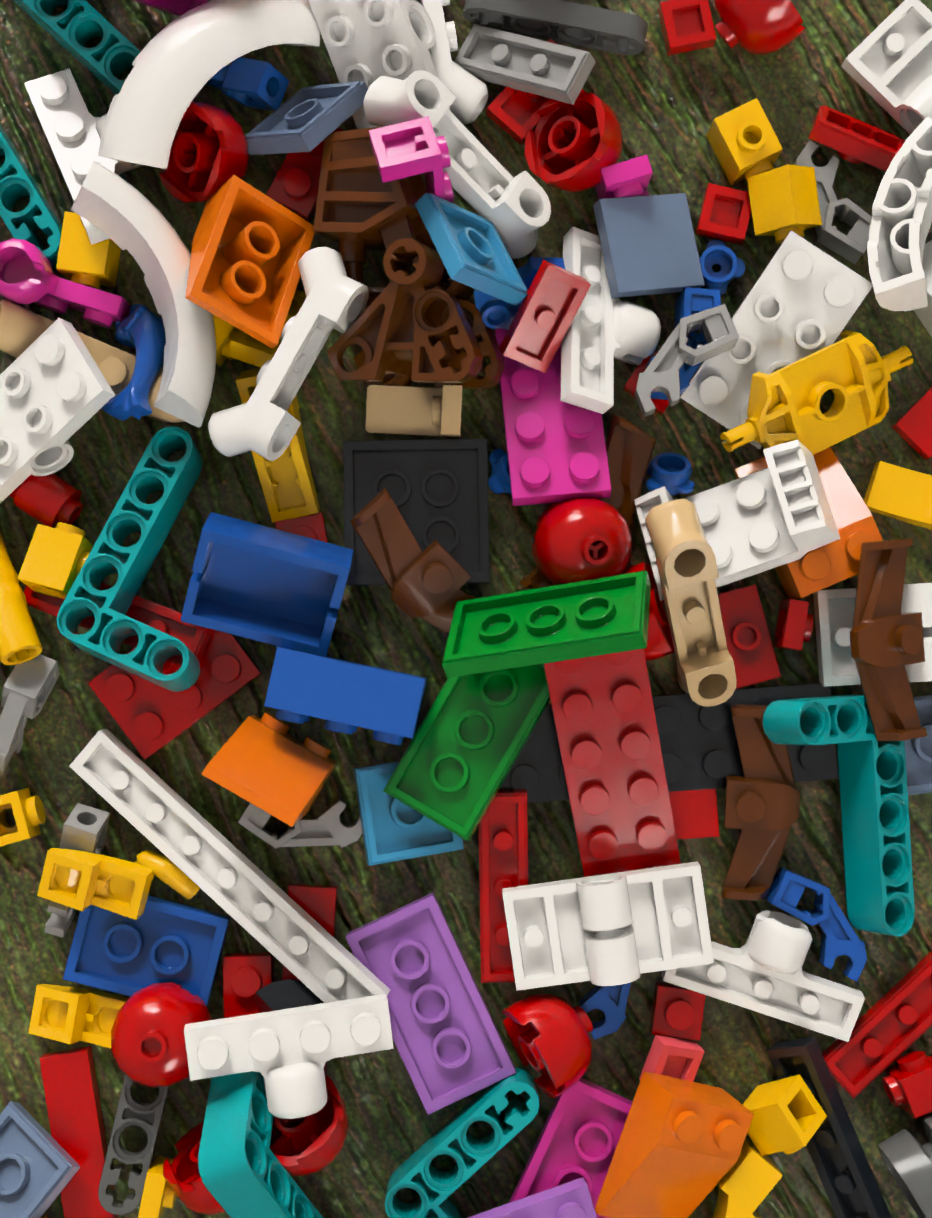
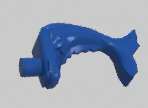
(146, 334)

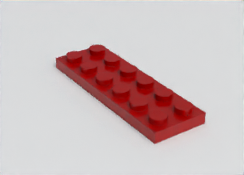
(613, 762)

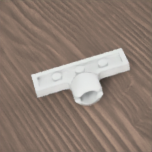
(71, 134)
(600, 330)
(770, 979)
(289, 1048)

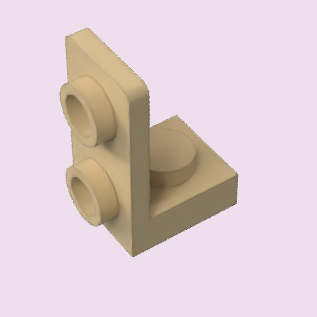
(414, 410)

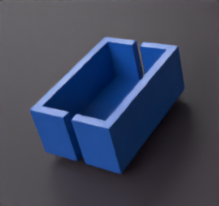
(266, 584)
(345, 695)

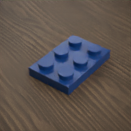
(159, 947)

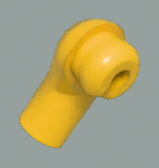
(168, 873)

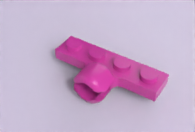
(29, 278)

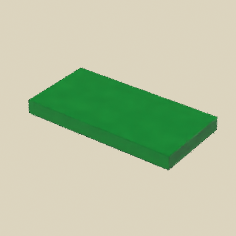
(549, 624)
(469, 745)

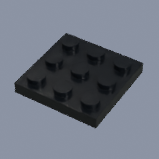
(437, 490)

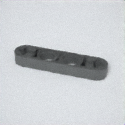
(563, 23)
(130, 1113)

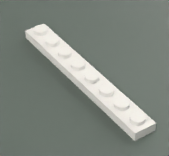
(223, 872)

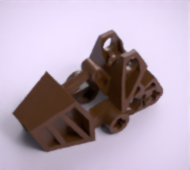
(413, 320)

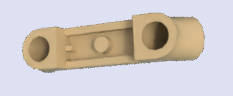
(22, 327)
(692, 602)

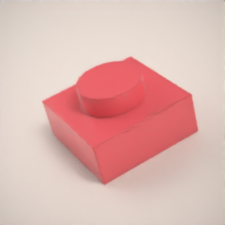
(674, 1058)

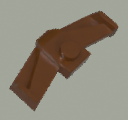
(628, 460)
(420, 581)
(886, 640)
(759, 805)

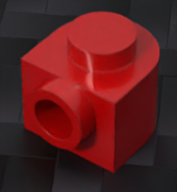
(910, 1083)

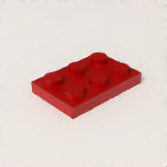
(157, 715)

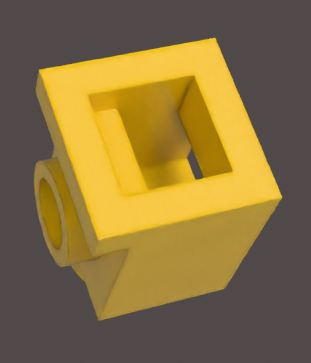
(28, 815)

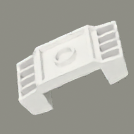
(759, 517)

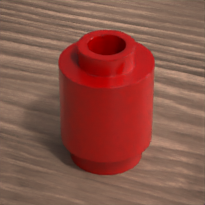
(48, 499)

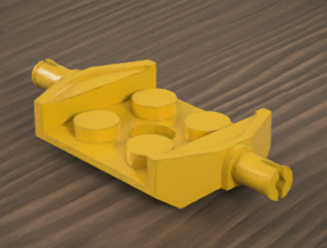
(788, 400)

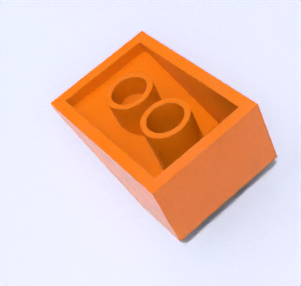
(247, 260)
(854, 523)
(272, 768)
(672, 1148)

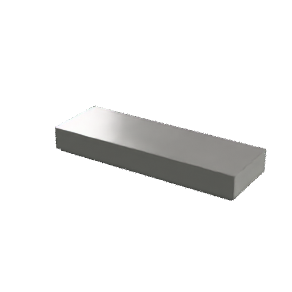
(525, 63)

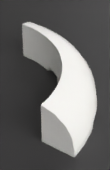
(181, 62)
(901, 225)
(165, 260)

